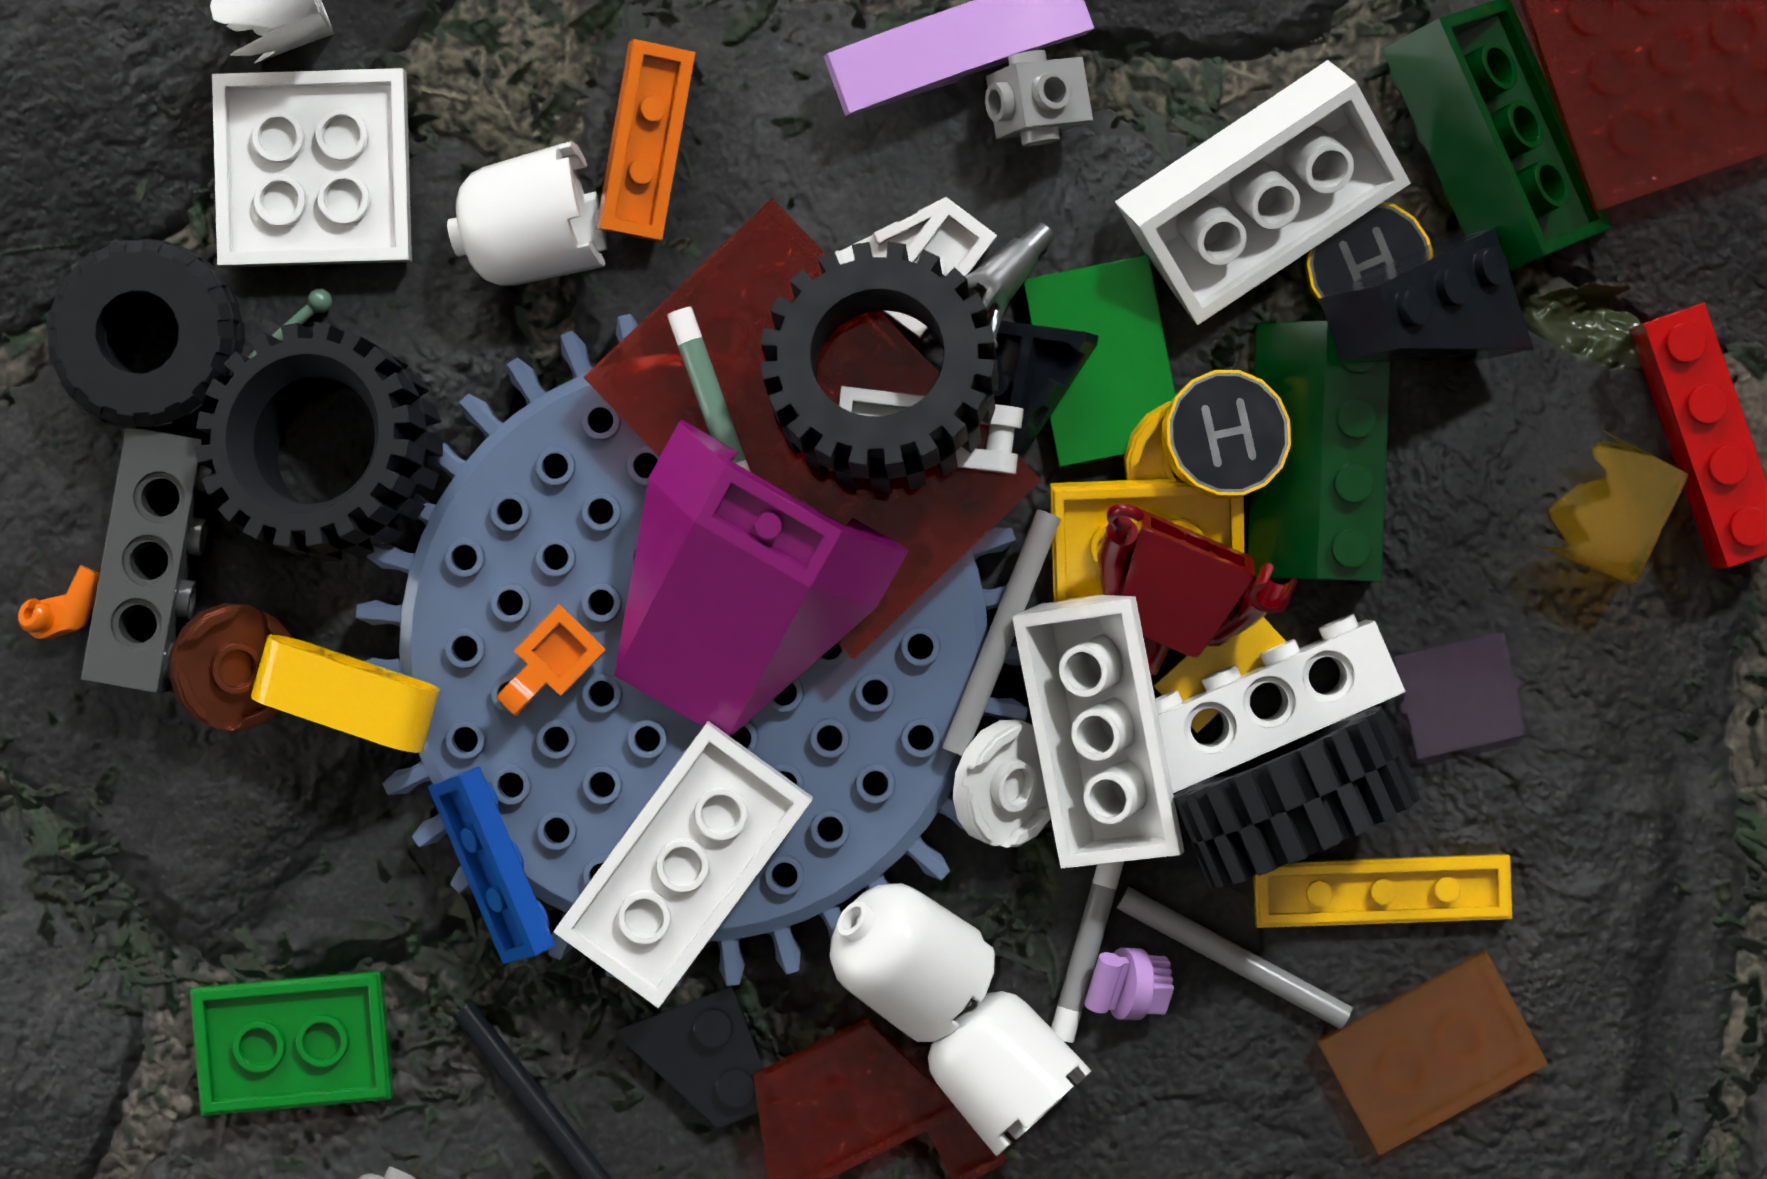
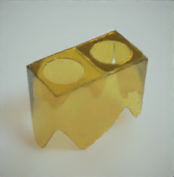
(1618, 517)

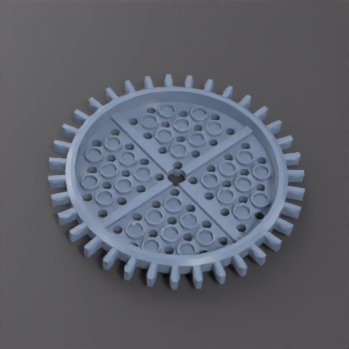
(453, 603)

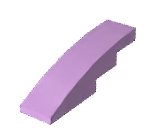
(949, 47)

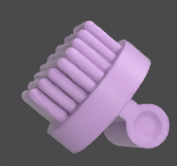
(1130, 984)

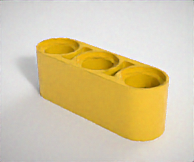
(345, 693)

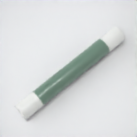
(705, 381)

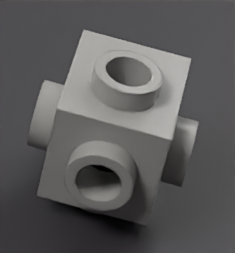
(1038, 97)

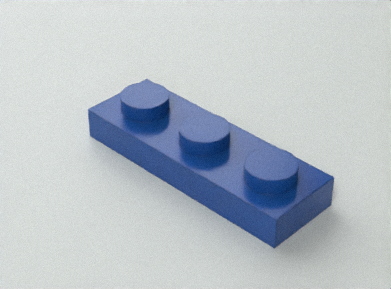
(492, 865)

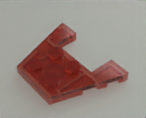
(853, 1102)

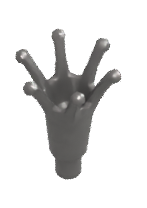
(1007, 270)

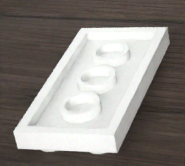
(683, 864)

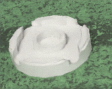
(1001, 786)

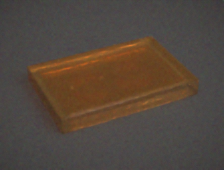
(1432, 1052)

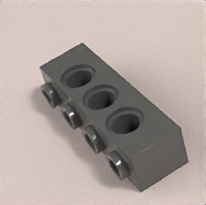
(112, 651)

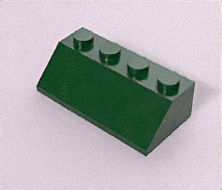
(1494, 132)
(1329, 498)

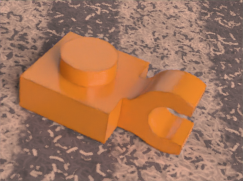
(555, 655)

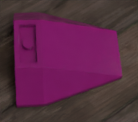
(738, 585)

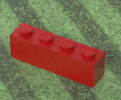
(1706, 433)

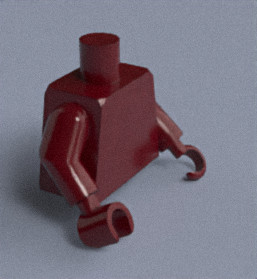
(1184, 583)

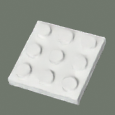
(311, 167)

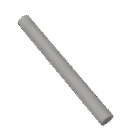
(1001, 632)
(1234, 957)

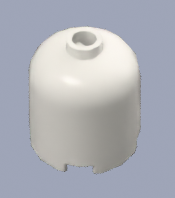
(528, 218)
(910, 960)
(1003, 1067)

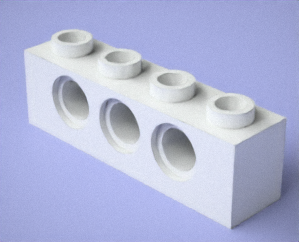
(1364, 681)

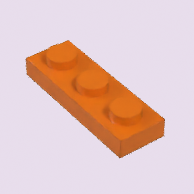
(645, 140)

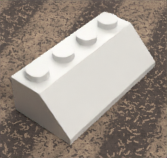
(1264, 191)
(1097, 730)

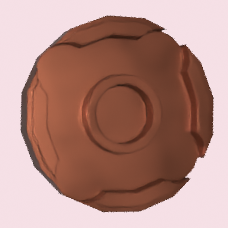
(218, 663)

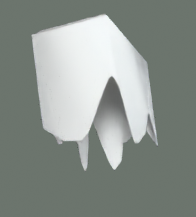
(280, 22)

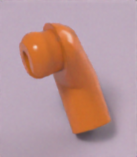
(62, 613)

